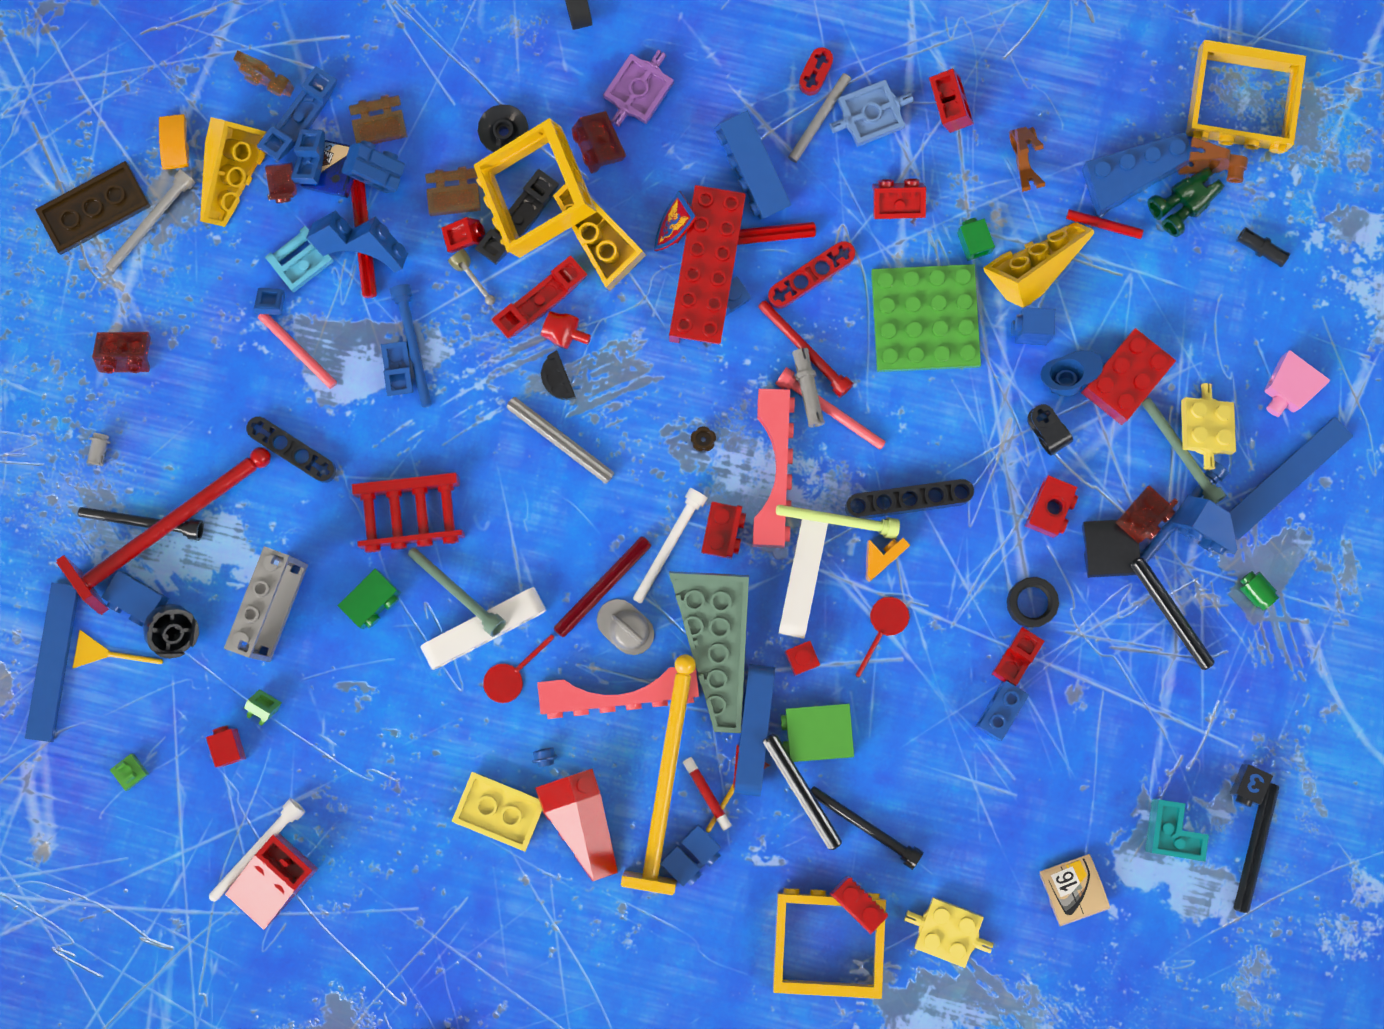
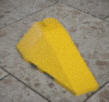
(228, 166)
(1031, 271)

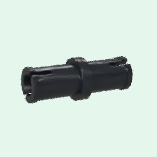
(1263, 247)

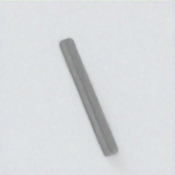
(560, 440)

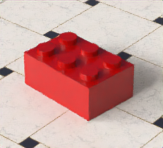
(1129, 376)

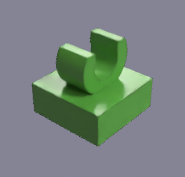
(262, 706)
(129, 772)

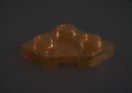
(258, 72)

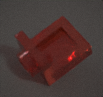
(280, 183)

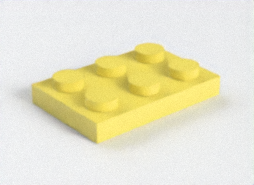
(498, 811)

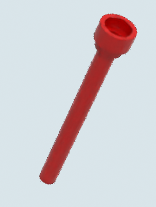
(840, 384)

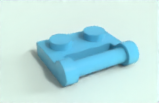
(302, 266)

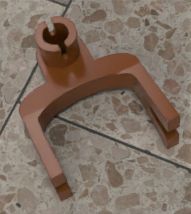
(1019, 141)
(1217, 160)

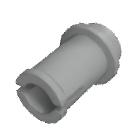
(97, 449)

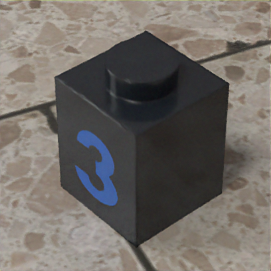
(1250, 785)

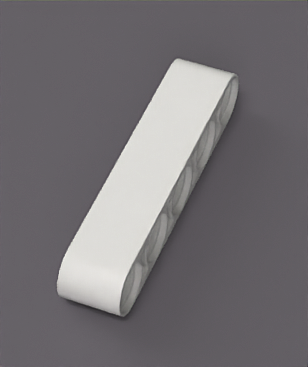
(803, 578)
(471, 633)

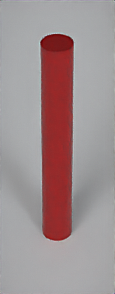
(1104, 224)

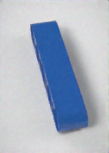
(754, 730)

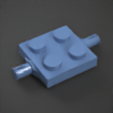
(871, 113)

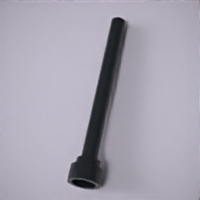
(192, 529)
(908, 854)

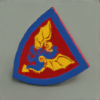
(674, 223)

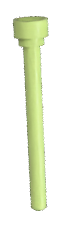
(887, 527)

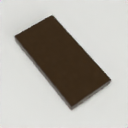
(93, 207)

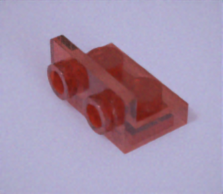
(597, 141)
(121, 352)
(1146, 514)

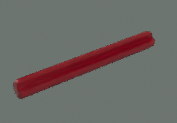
(604, 584)

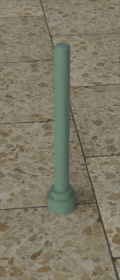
(1210, 491)
(492, 622)

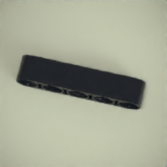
(920, 493)

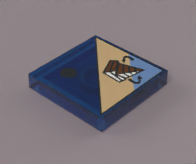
(332, 179)

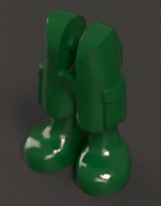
(1191, 194)

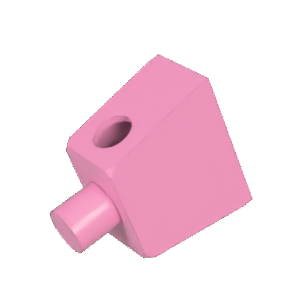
(1293, 384)

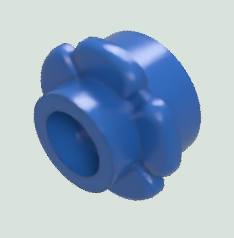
(544, 757)

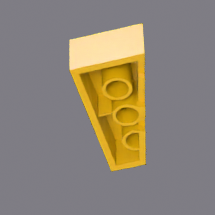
(604, 242)

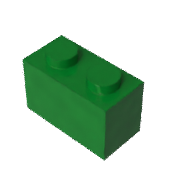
(369, 600)

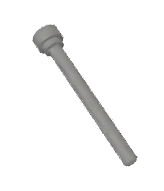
(181, 184)

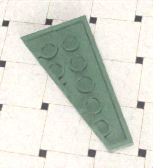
(715, 626)

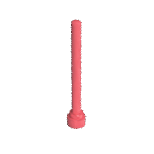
(788, 381)

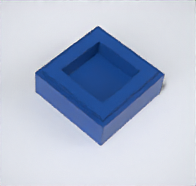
(269, 301)

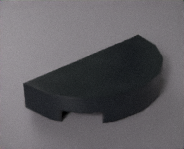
(555, 378)

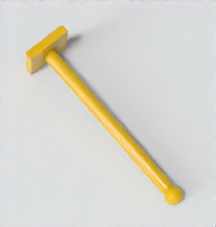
(649, 878)

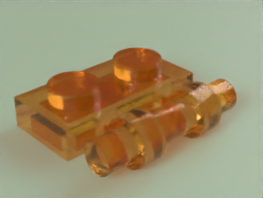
(378, 127)
(456, 198)

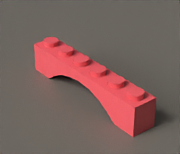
(773, 414)
(561, 696)

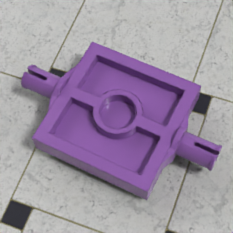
(638, 88)

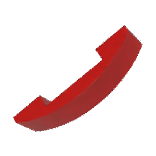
(540, 299)

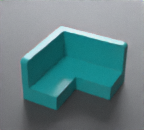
(1166, 832)

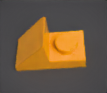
(877, 561)

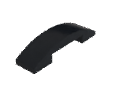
(523, 213)

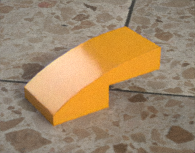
(172, 142)

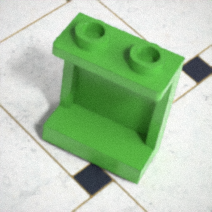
(818, 732)

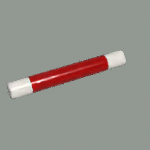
(707, 794)

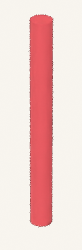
(308, 360)

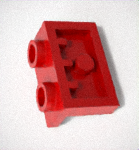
(899, 199)
(722, 530)

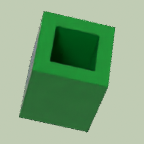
(975, 238)

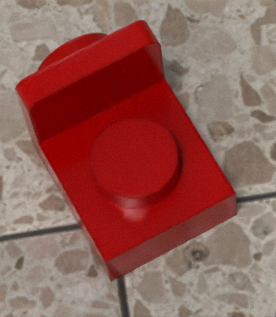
(463, 234)

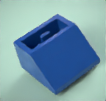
(1206, 523)

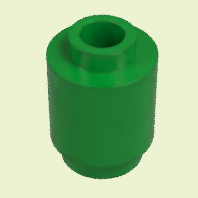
(1258, 590)

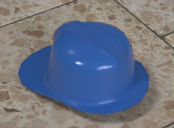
(1071, 372)

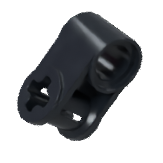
(1050, 431)

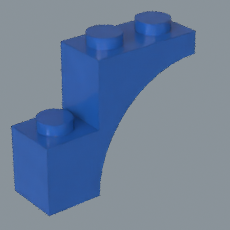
(370, 238)

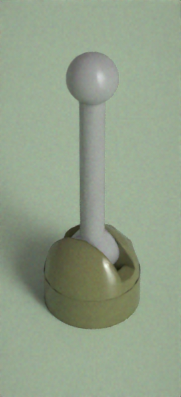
(460, 262)

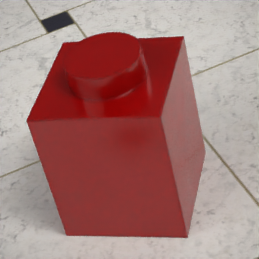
(802, 658)
(225, 746)

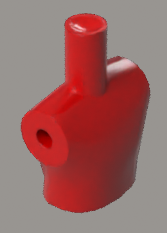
(563, 329)

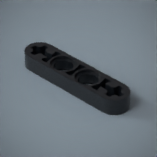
(291, 449)

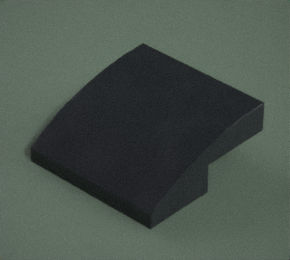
(1108, 549)

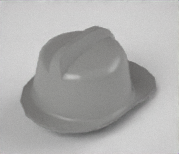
(625, 627)

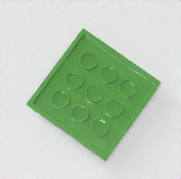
(925, 318)

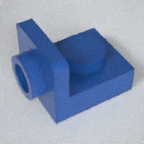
(737, 296)

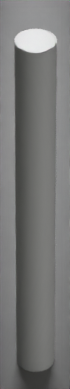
(819, 118)

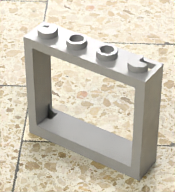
(265, 605)

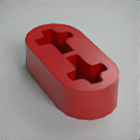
(811, 69)

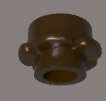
(703, 432)

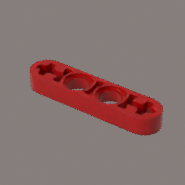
(814, 279)

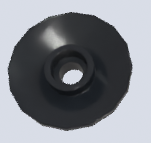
(500, 118)

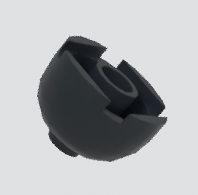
(170, 630)

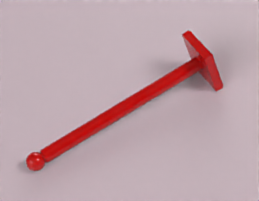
(85, 583)

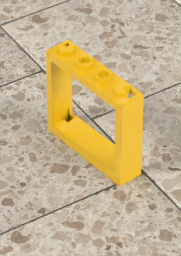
(1255, 58)
(511, 153)
(817, 987)

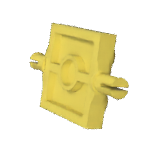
(1208, 426)
(948, 932)

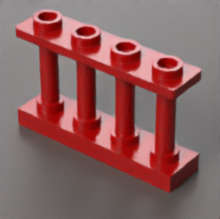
(393, 490)

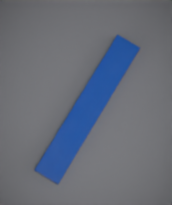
(1288, 476)
(52, 663)

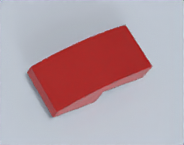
(1018, 657)

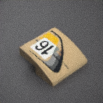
(1074, 890)

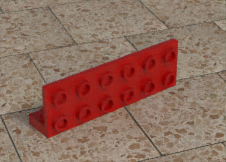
(707, 266)

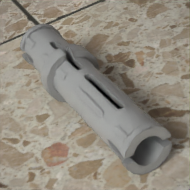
(806, 376)

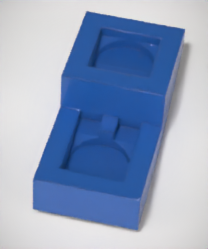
(310, 153)
(397, 368)

